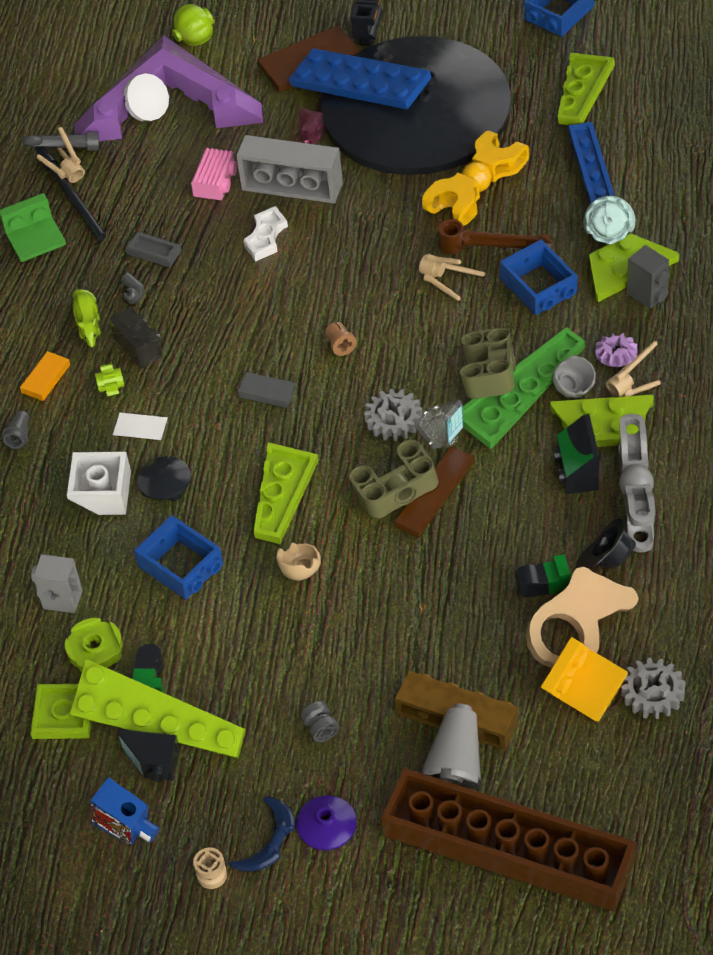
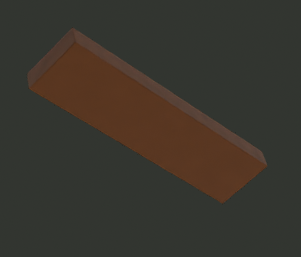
(423, 509)

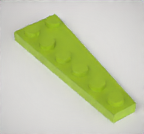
(130, 705)

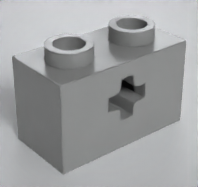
(57, 583)

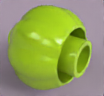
(192, 25)

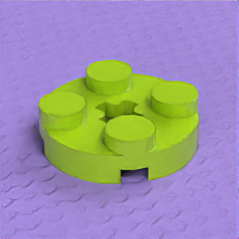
(94, 630)

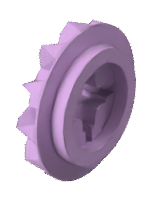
(620, 357)

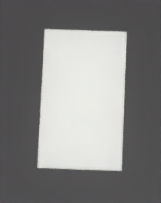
(140, 426)

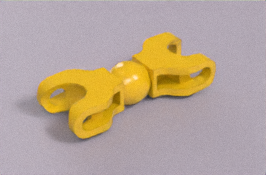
(465, 188)

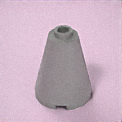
(456, 749)

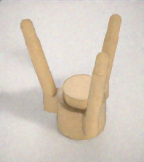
(70, 165)
(435, 266)
(621, 383)

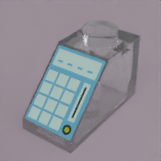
(441, 424)

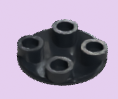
(164, 478)

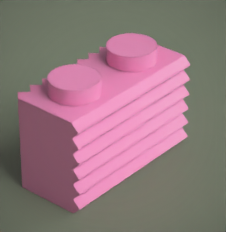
(214, 174)

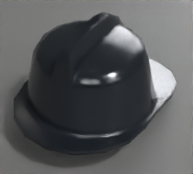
(609, 548)

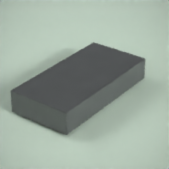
(153, 249)
(267, 390)

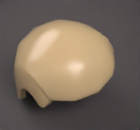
(298, 561)

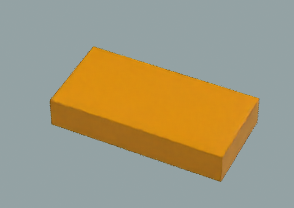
(45, 376)

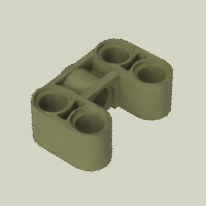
(489, 363)
(400, 485)

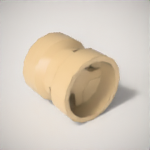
(210, 868)

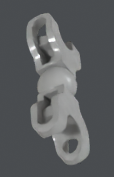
(636, 481)

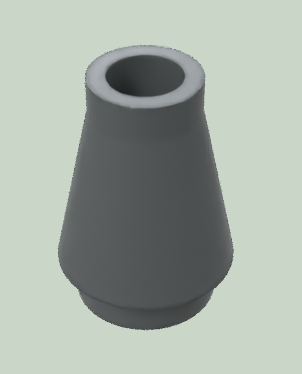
(16, 432)

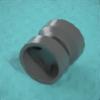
(320, 722)

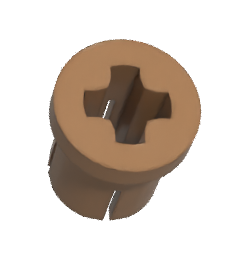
(341, 340)

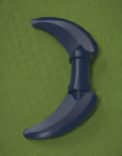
(270, 854)

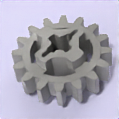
(391, 414)
(653, 689)

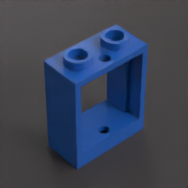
(559, 25)
(538, 255)
(163, 540)

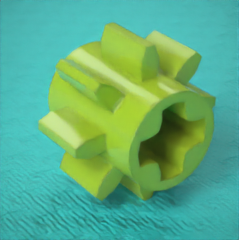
(109, 379)

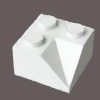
(100, 481)

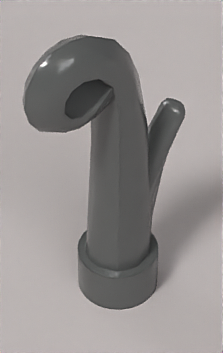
(80, 141)

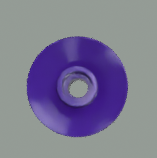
(326, 833)

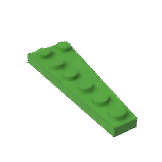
(495, 415)

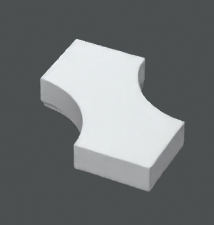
(262, 240)

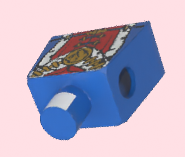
(121, 814)

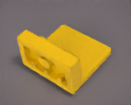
(584, 680)

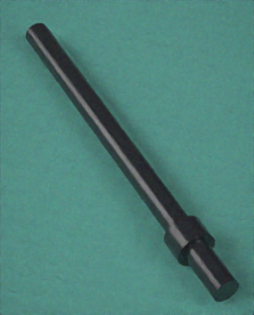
(73, 196)

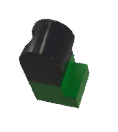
(543, 578)
(148, 666)

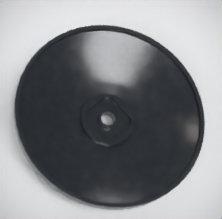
(442, 123)

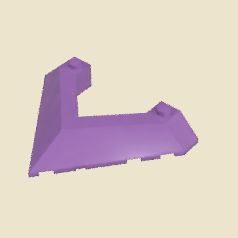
(176, 69)

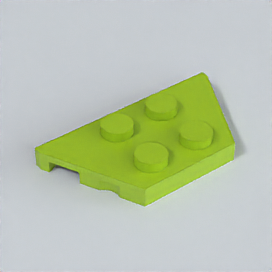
(610, 264)
(604, 414)

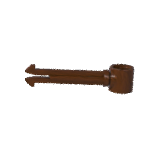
(454, 237)

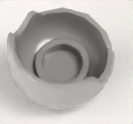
(574, 377)

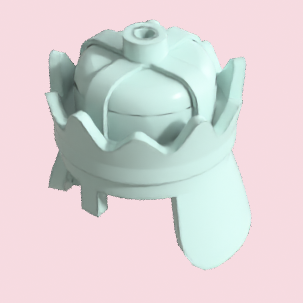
(609, 219)

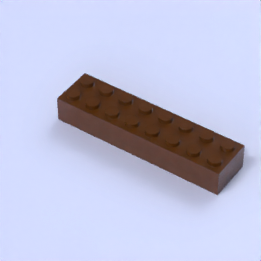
(509, 839)

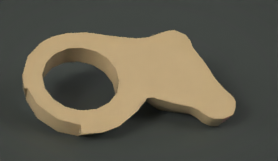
(582, 605)

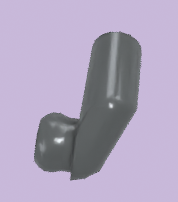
(135, 288)

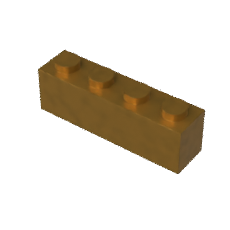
(428, 700)

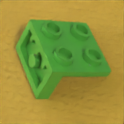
(31, 228)

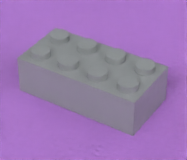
(290, 169)

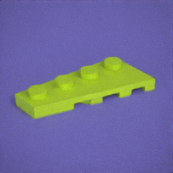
(582, 86)
(283, 485)

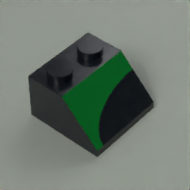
(577, 457)

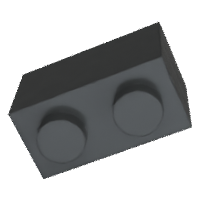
(648, 276)

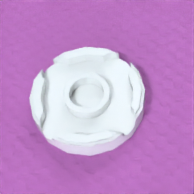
(146, 97)

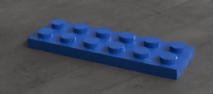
(360, 78)

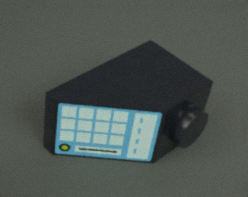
(151, 753)

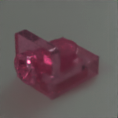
(311, 126)

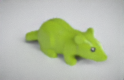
(86, 316)

